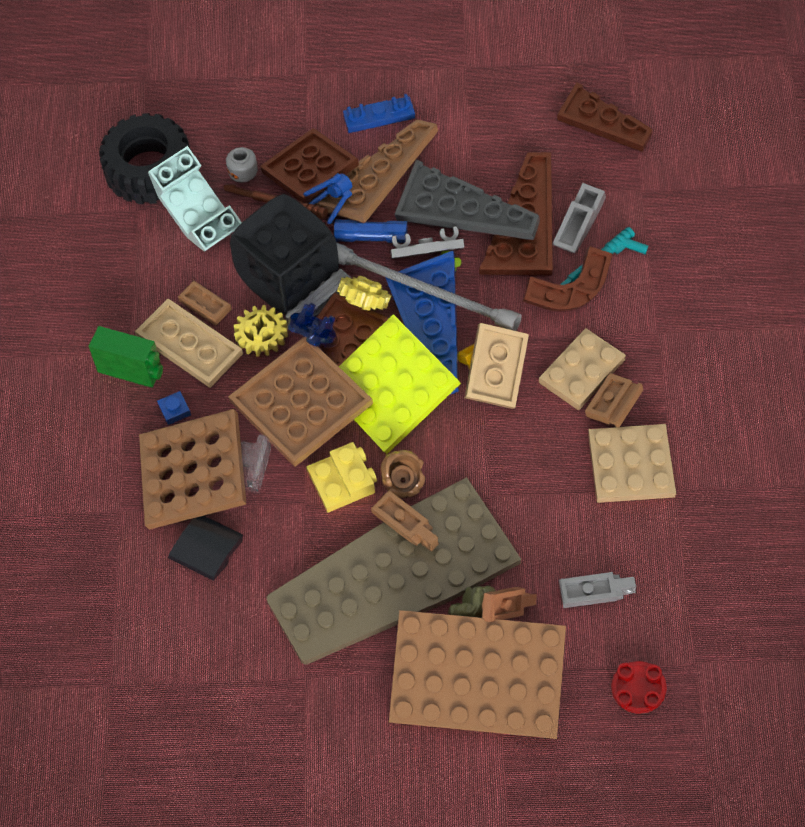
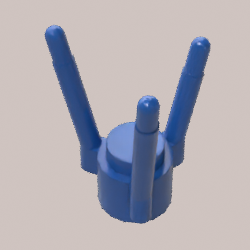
(337, 187)

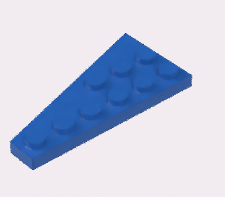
(429, 317)

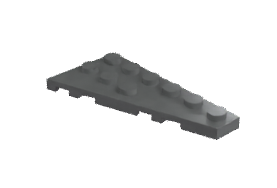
(451, 203)

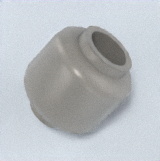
(241, 164)

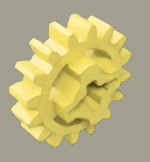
(364, 293)
(260, 330)

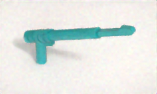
(616, 245)

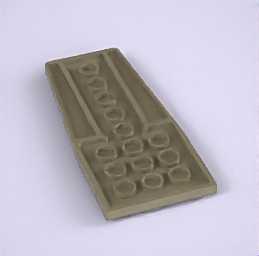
(381, 572)

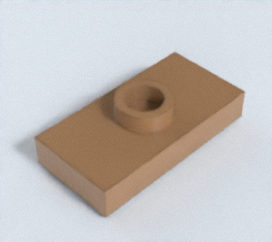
(204, 303)

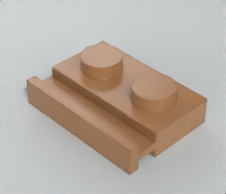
(614, 400)

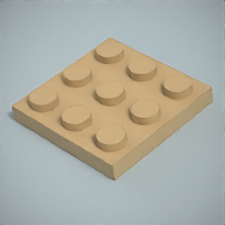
(631, 463)

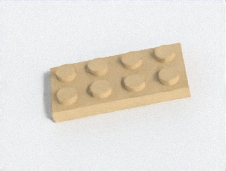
(190, 343)

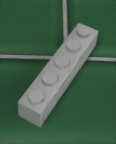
(320, 295)

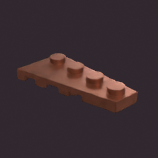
(595, 116)

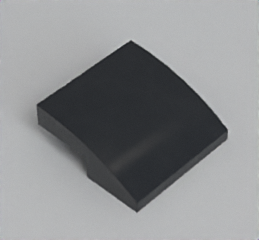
(205, 546)

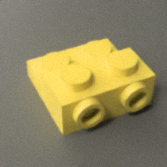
(342, 477)

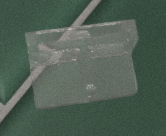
(254, 462)

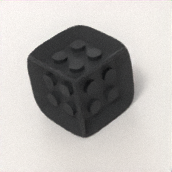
(283, 252)

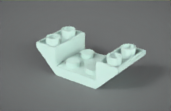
(192, 200)

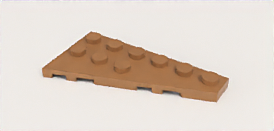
(381, 172)

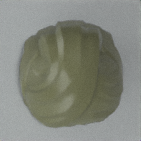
(471, 602)

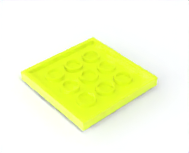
(400, 379)

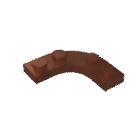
(575, 294)

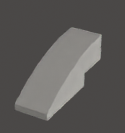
(579, 218)

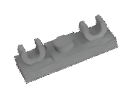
(426, 245)

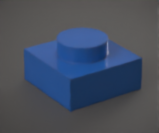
(174, 408)

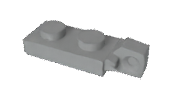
(595, 589)

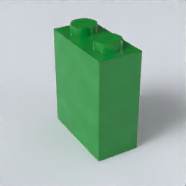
(126, 356)

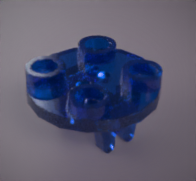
(311, 327)

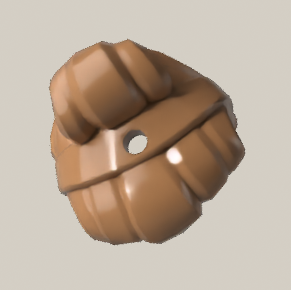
(405, 466)

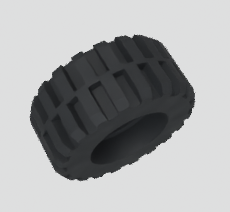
(132, 138)

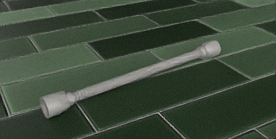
(502, 317)

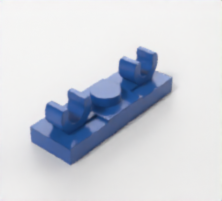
(378, 114)

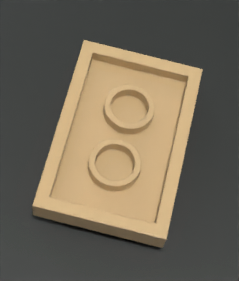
(496, 366)
(582, 369)

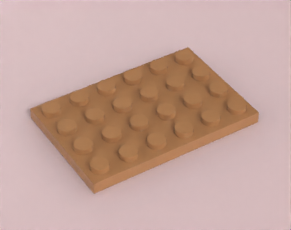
(477, 674)

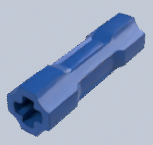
(369, 231)

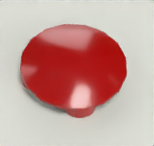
(639, 687)

